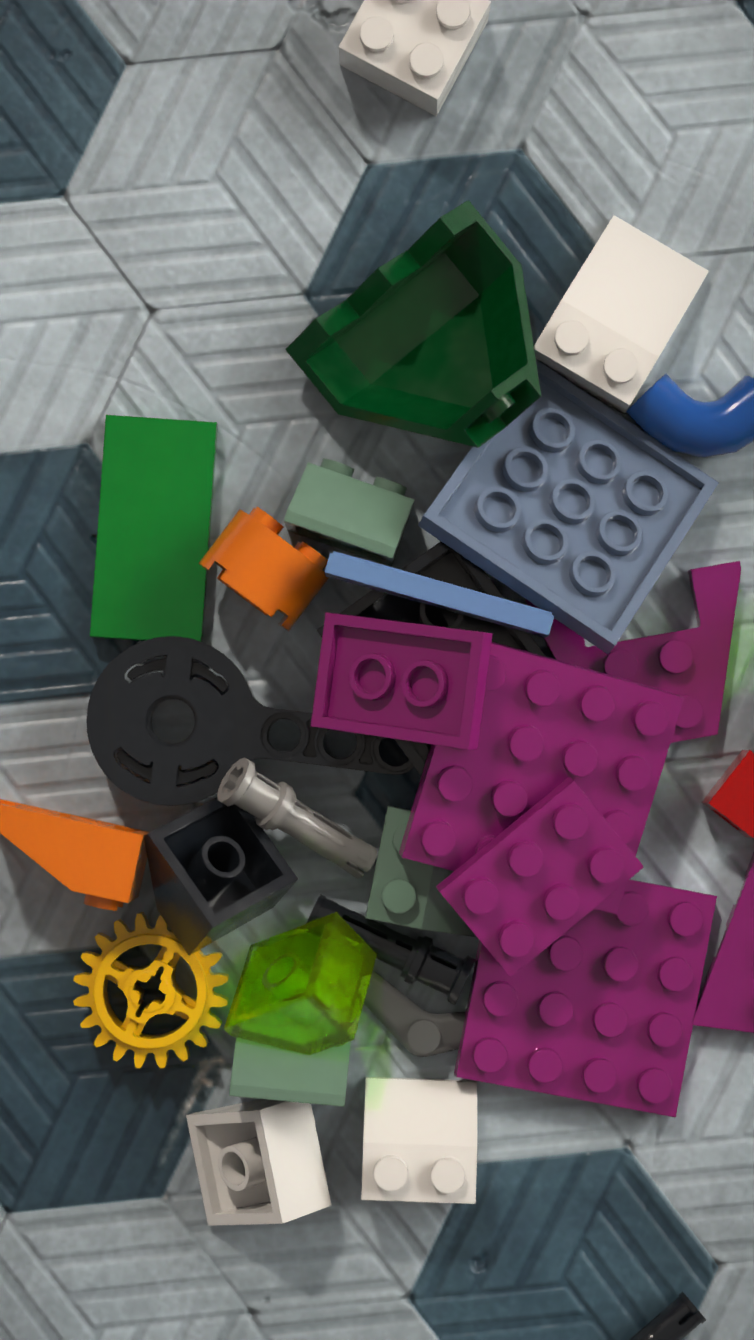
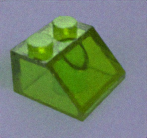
(303, 987)

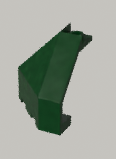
(431, 338)

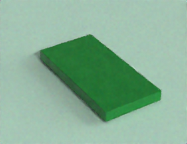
(153, 528)

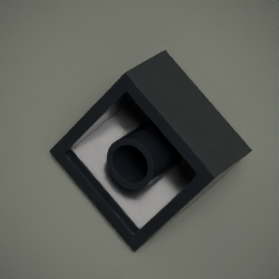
(214, 872)

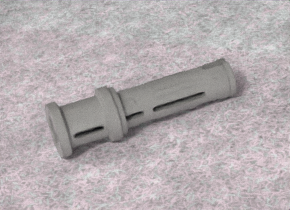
(278, 808)

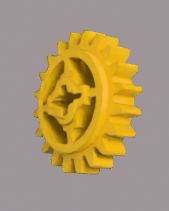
(129, 1033)

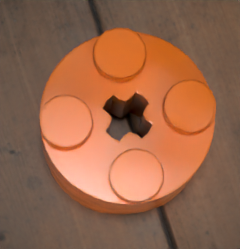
(266, 567)

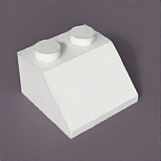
(420, 1140)
(258, 1162)

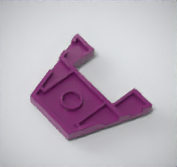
(679, 661)

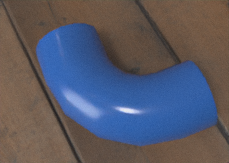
(695, 425)

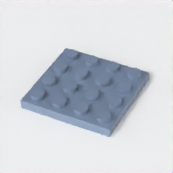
(571, 509)

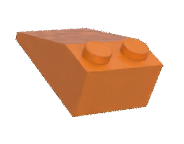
(80, 852)

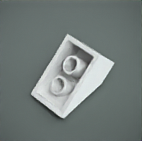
(619, 314)

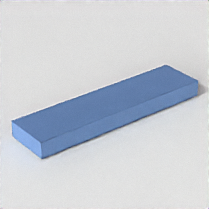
(439, 594)

